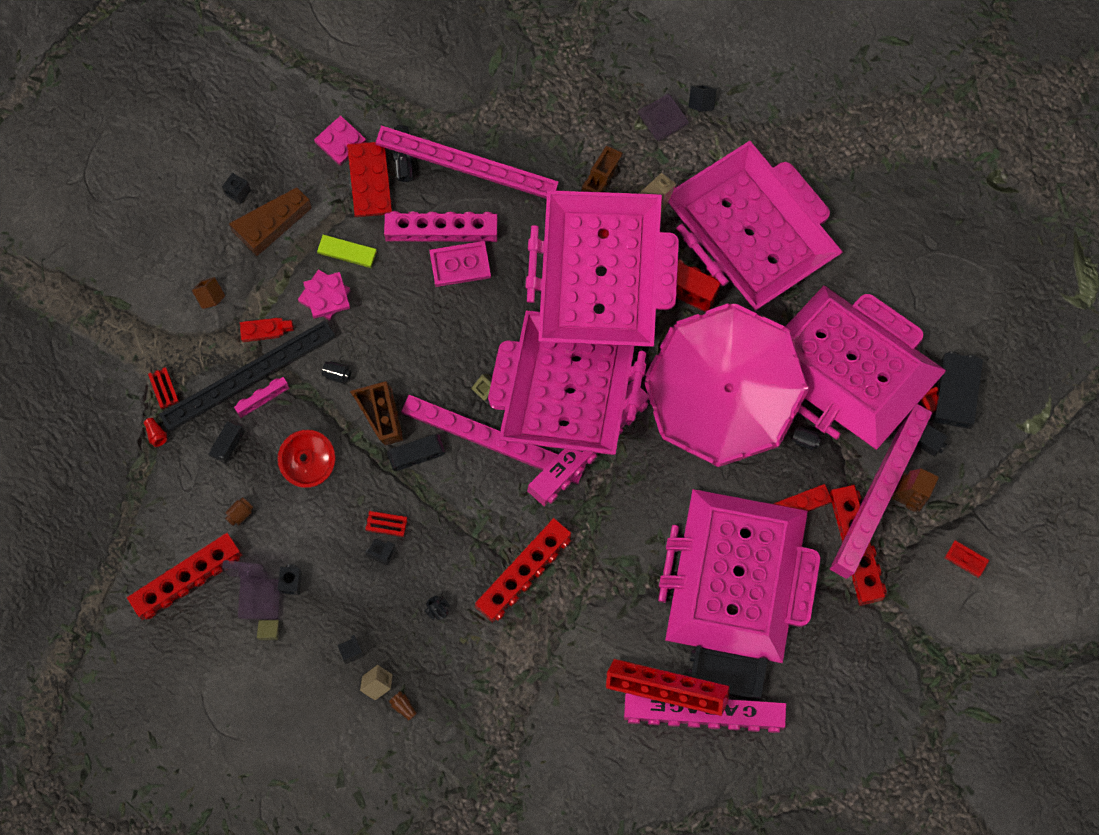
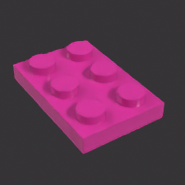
(460, 264)

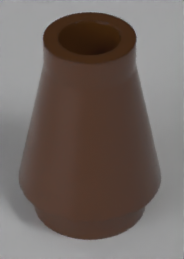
(402, 705)

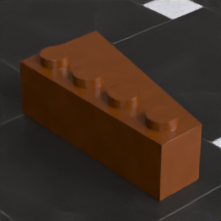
(267, 223)

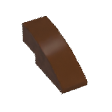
(602, 170)

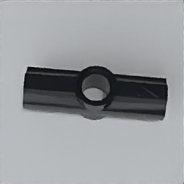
(403, 161)

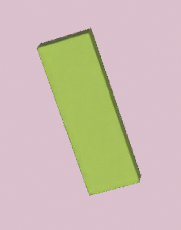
(346, 251)

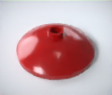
(318, 461)

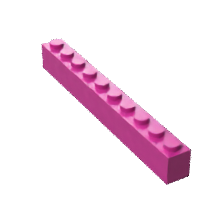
(880, 492)

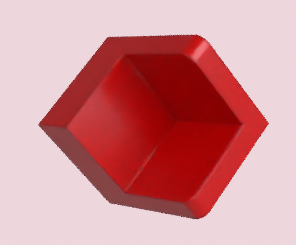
(929, 401)

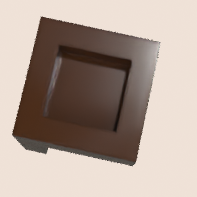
(208, 293)

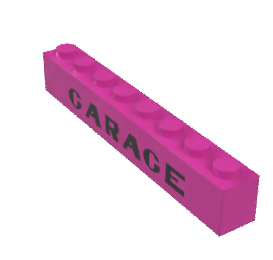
(571, 463)
(737, 714)

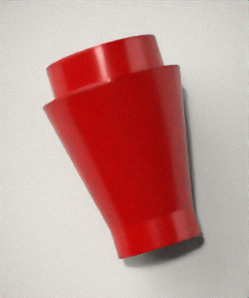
(155, 433)

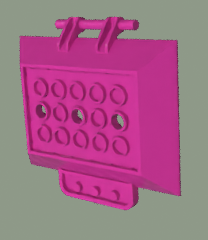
(769, 202)
(637, 261)
(532, 386)
(851, 388)
(769, 596)

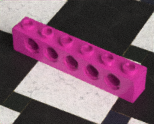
(447, 234)

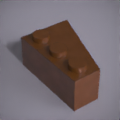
(380, 410)
(915, 489)

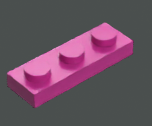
(261, 397)

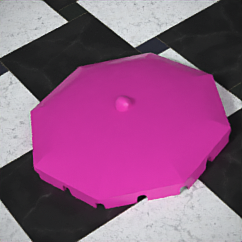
(726, 384)

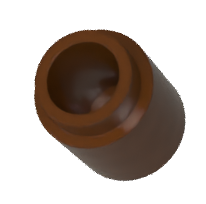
(238, 512)

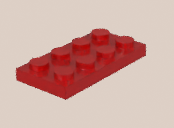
(369, 179)

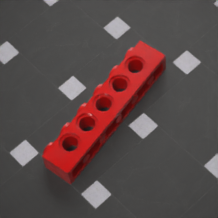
(554, 531)
(173, 577)
(864, 593)
(667, 687)

